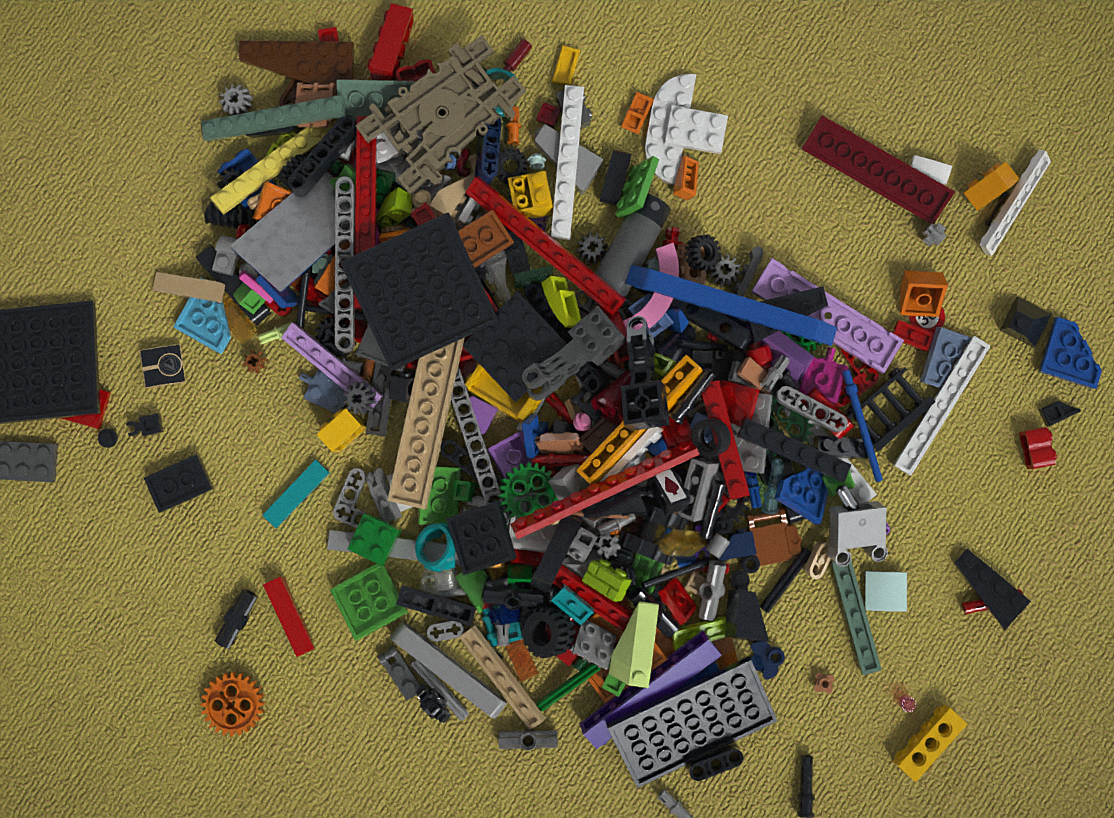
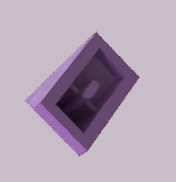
(484, 413)

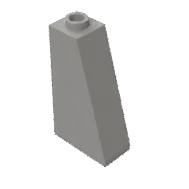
(588, 163)

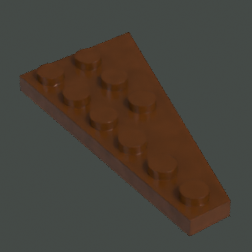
(301, 60)

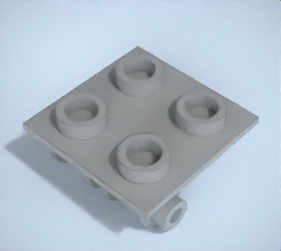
(594, 644)

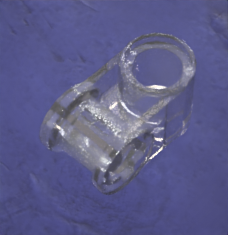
(440, 580)

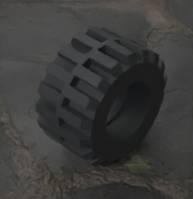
(535, 635)

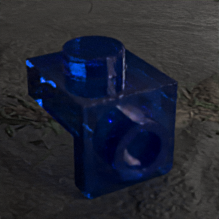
(501, 615)

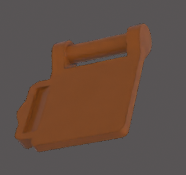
(775, 541)

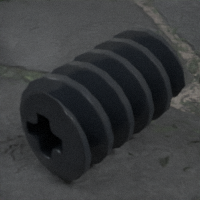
(232, 218)

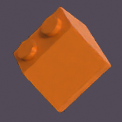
(922, 293)

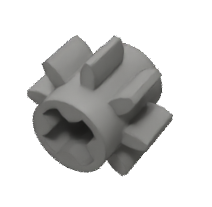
(934, 234)
(610, 541)

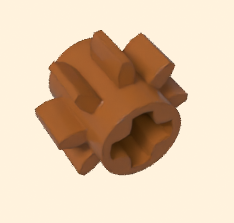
(251, 358)

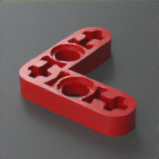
(859, 379)

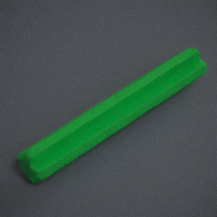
(567, 686)

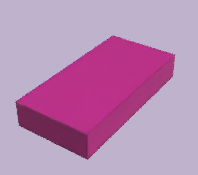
(254, 285)

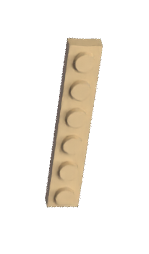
(502, 677)

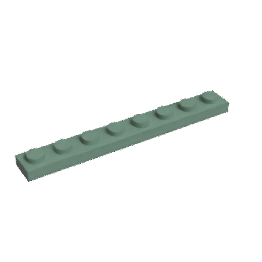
(273, 118)

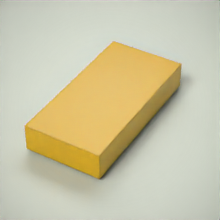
(566, 66)

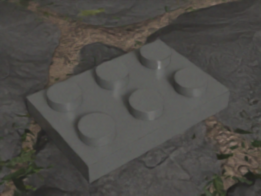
(28, 461)

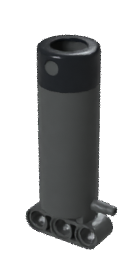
(629, 248)

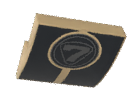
(162, 366)

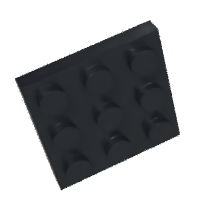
(481, 538)

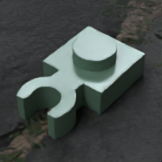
(320, 265)

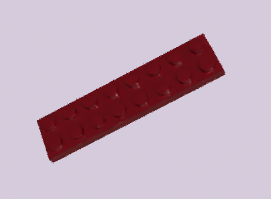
(878, 170)

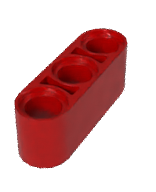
(820, 414)

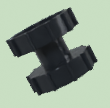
(651, 531)

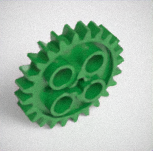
(524, 477)

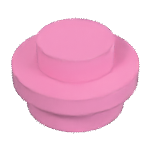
(582, 421)

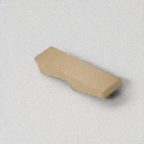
(189, 287)

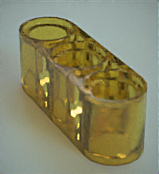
(682, 543)

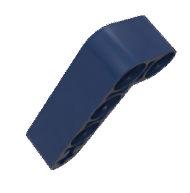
(488, 152)

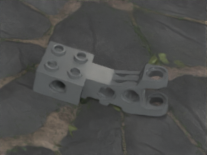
(593, 340)

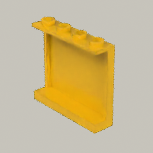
(487, 389)

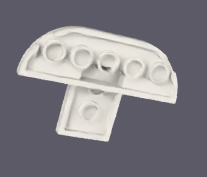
(679, 127)

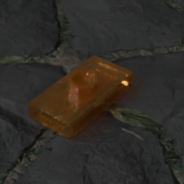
(522, 660)

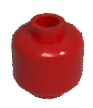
(760, 354)

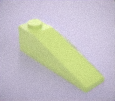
(634, 652)

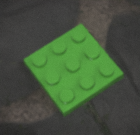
(368, 601)

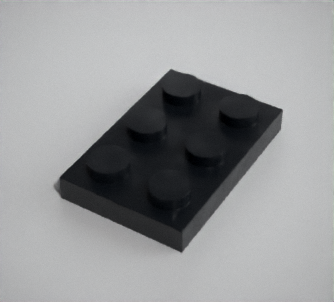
(178, 483)

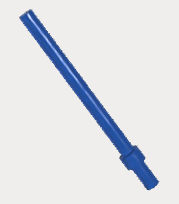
(852, 390)

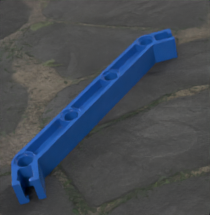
(731, 304)

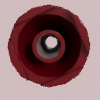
(610, 399)

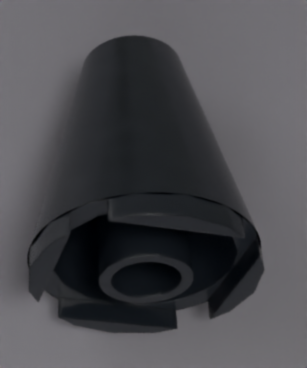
(670, 348)

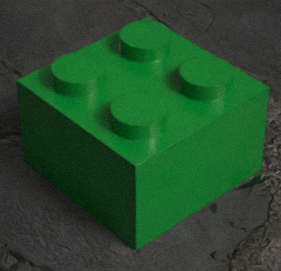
(374, 539)

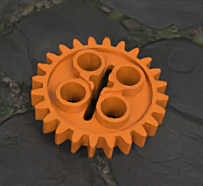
(220, 716)

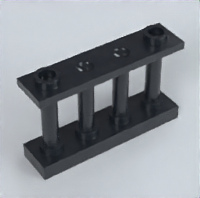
(906, 416)

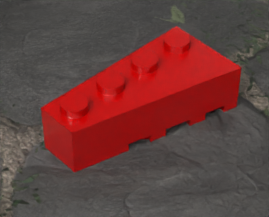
(391, 45)

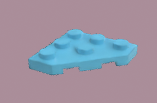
(205, 323)

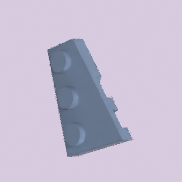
(943, 352)

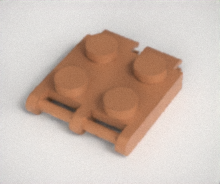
(309, 95)
(560, 444)

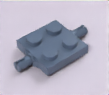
(324, 391)

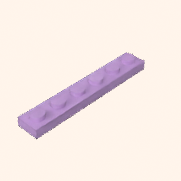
(324, 359)

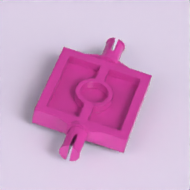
(825, 376)

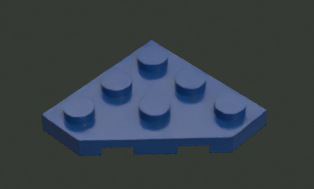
(1069, 355)
(804, 494)

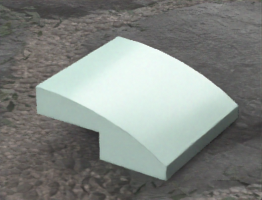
(886, 591)

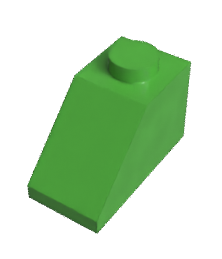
(473, 587)

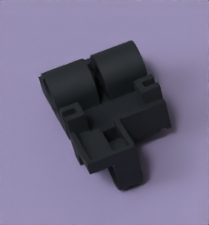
(717, 362)

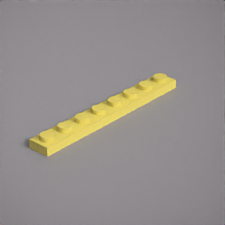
(268, 167)

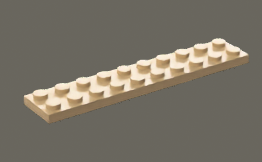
(425, 426)

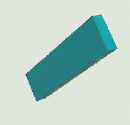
(296, 494)

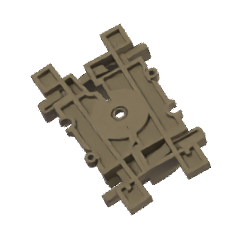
(466, 108)

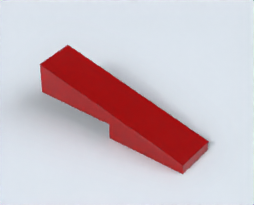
(288, 615)

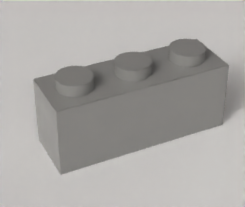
(699, 484)

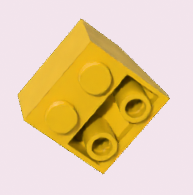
(531, 194)

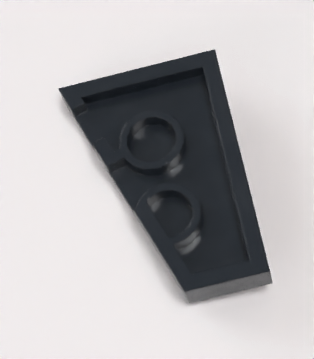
(623, 502)

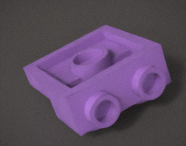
(509, 454)

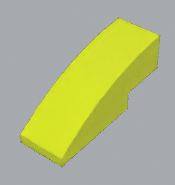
(562, 301)

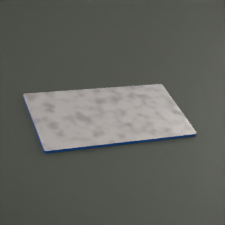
(292, 235)

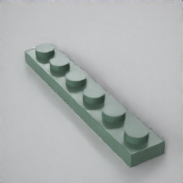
(856, 618)

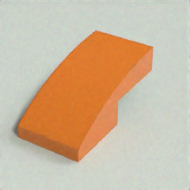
(637, 113)

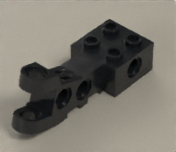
(645, 399)

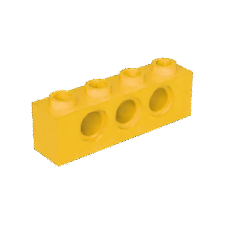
(940, 741)

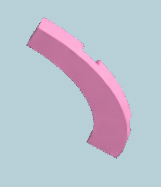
(659, 303)

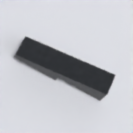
(436, 605)

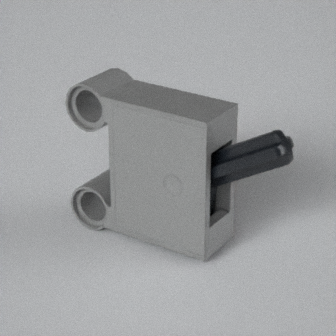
(855, 527)

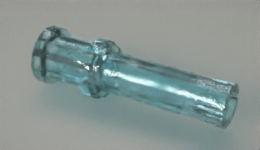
(770, 504)

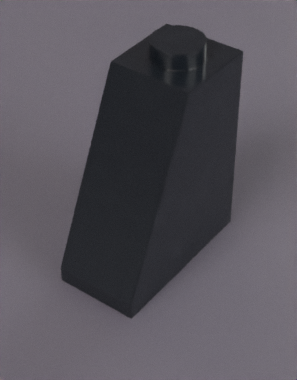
(744, 616)

